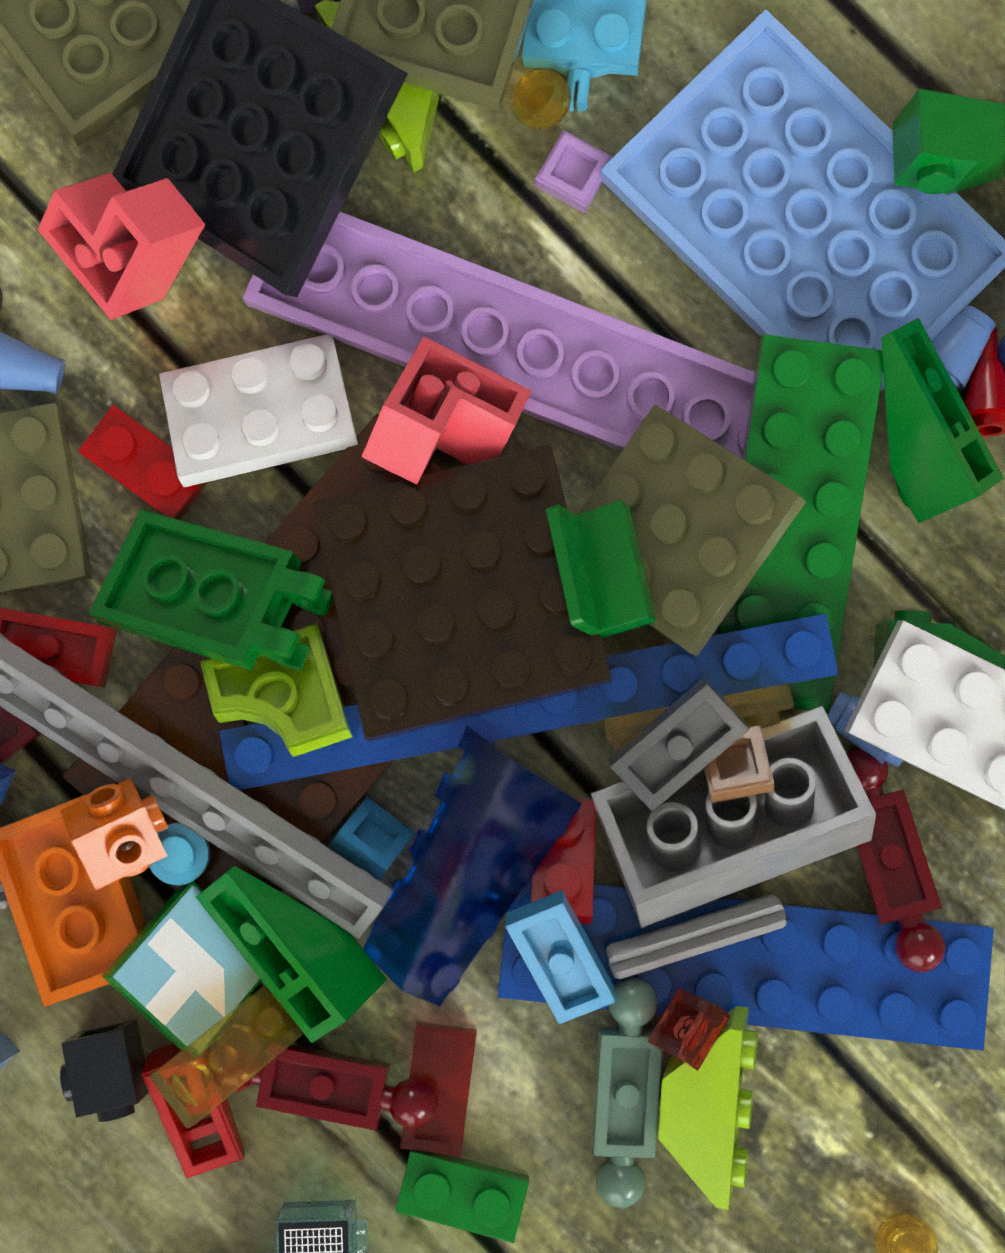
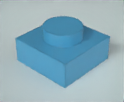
(371, 839)

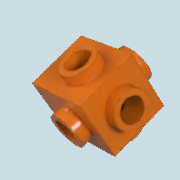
(115, 832)

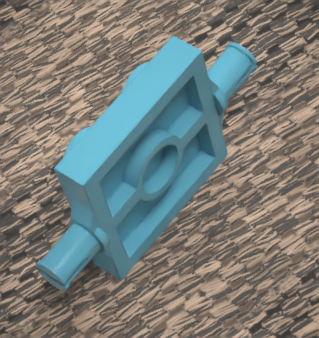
(585, 40)

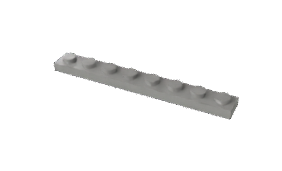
(188, 792)

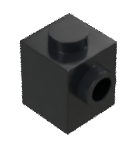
(104, 1071)

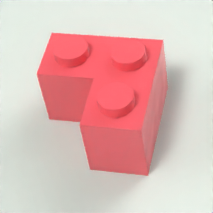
(121, 241)
(444, 406)

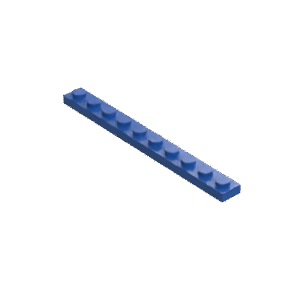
(639, 682)

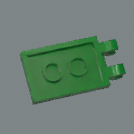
(208, 592)

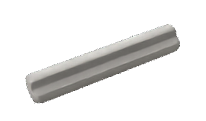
(696, 936)

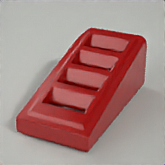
(208, 1157)

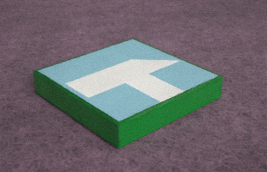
(182, 970)

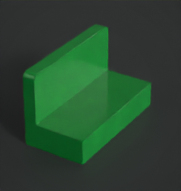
(601, 569)

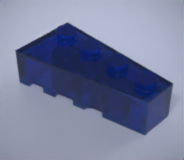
(467, 867)

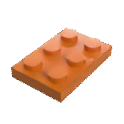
(60, 917)

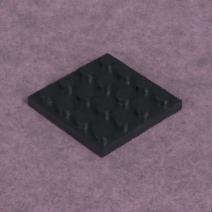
(261, 130)

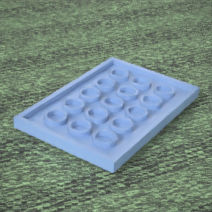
(791, 205)

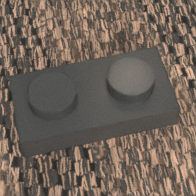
(678, 744)

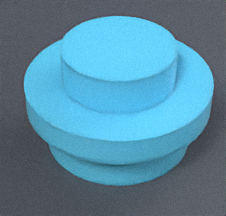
(186, 855)

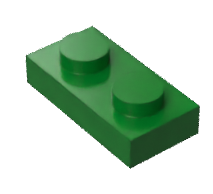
(463, 1194)

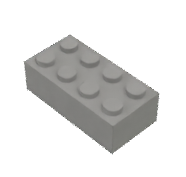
(706, 850)

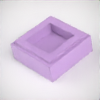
(572, 172)

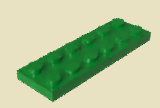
(814, 435)

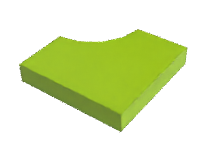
(294, 704)

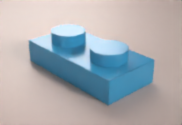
(560, 957)

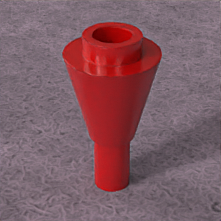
(986, 391)

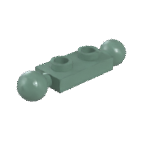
(626, 1094)

